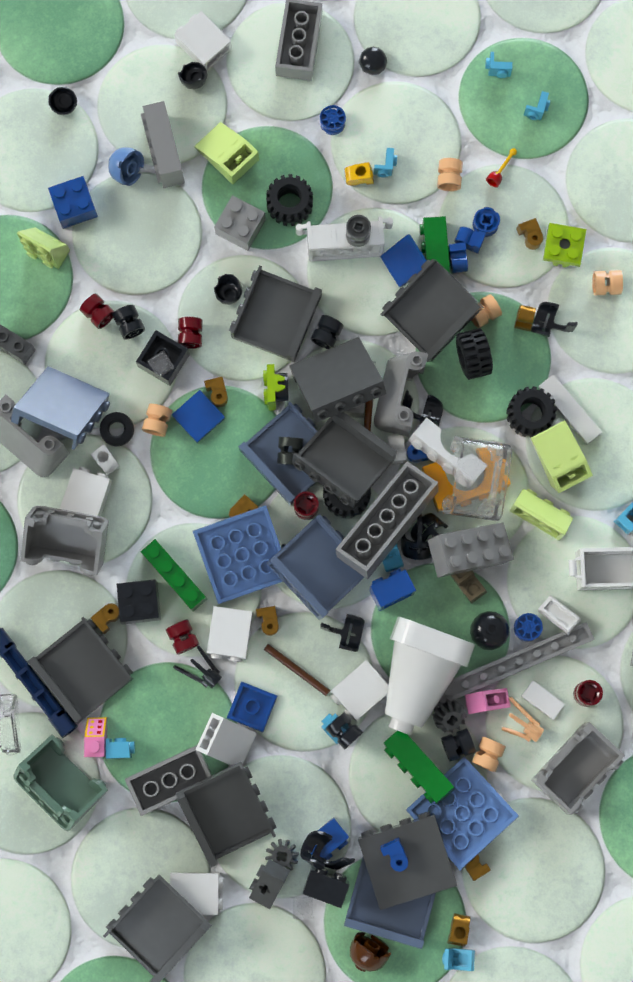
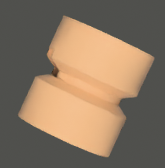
(450, 174)
(614, 282)
(490, 311)
(156, 420)
(488, 754)

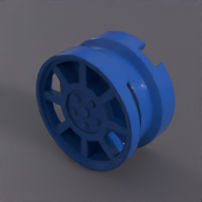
(332, 120)
(486, 221)
(528, 627)

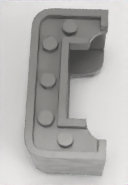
(64, 537)
(577, 768)

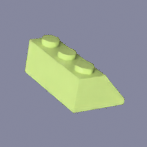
(541, 514)

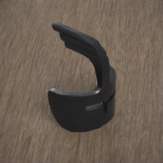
(551, 308)
(432, 405)
(428, 519)
(412, 553)
(357, 628)
(320, 839)

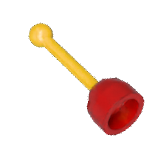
(495, 177)

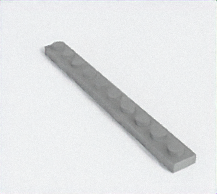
(517, 662)

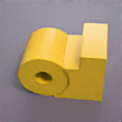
(359, 174)

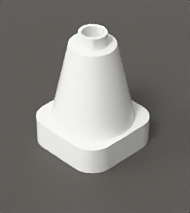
(421, 672)

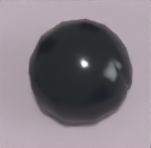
(373, 60)
(193, 75)
(62, 101)
(228, 289)

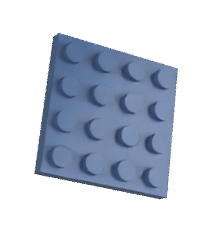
(238, 552)
(468, 815)

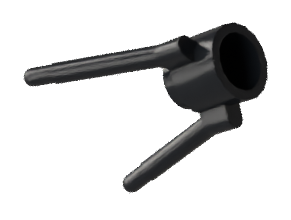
(210, 676)

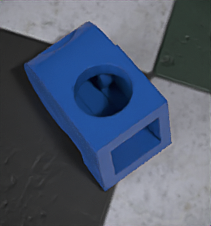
(471, 238)
(458, 257)
(415, 455)
(397, 855)

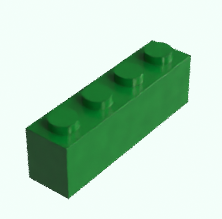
(435, 240)
(174, 575)
(419, 766)

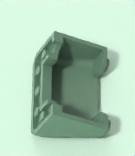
(58, 784)

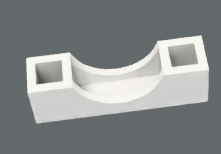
(428, 440)

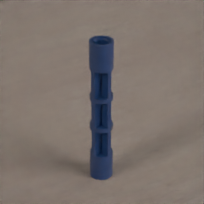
(40, 693)

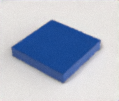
(403, 260)
(198, 416)
(252, 706)

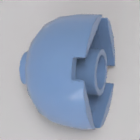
(125, 165)

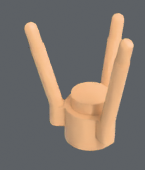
(532, 729)

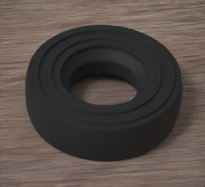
(120, 440)

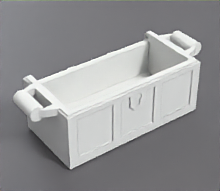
(330, 241)
(603, 568)

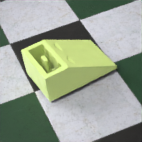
(228, 152)
(43, 246)
(561, 457)

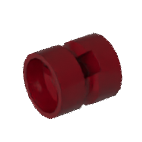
(95, 309)
(190, 332)
(306, 505)
(178, 631)
(588, 693)

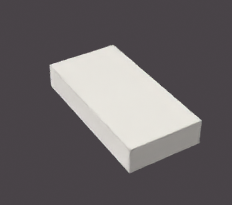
(559, 615)
(542, 700)

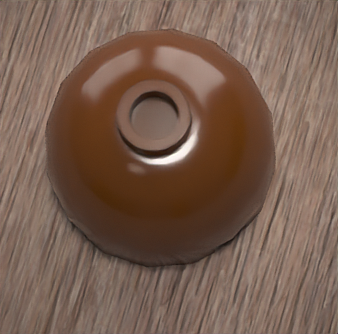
(368, 953)

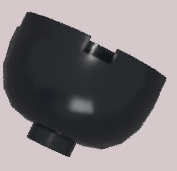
(489, 630)

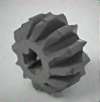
(449, 715)
(283, 849)

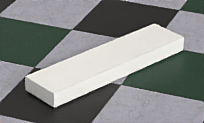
(571, 410)

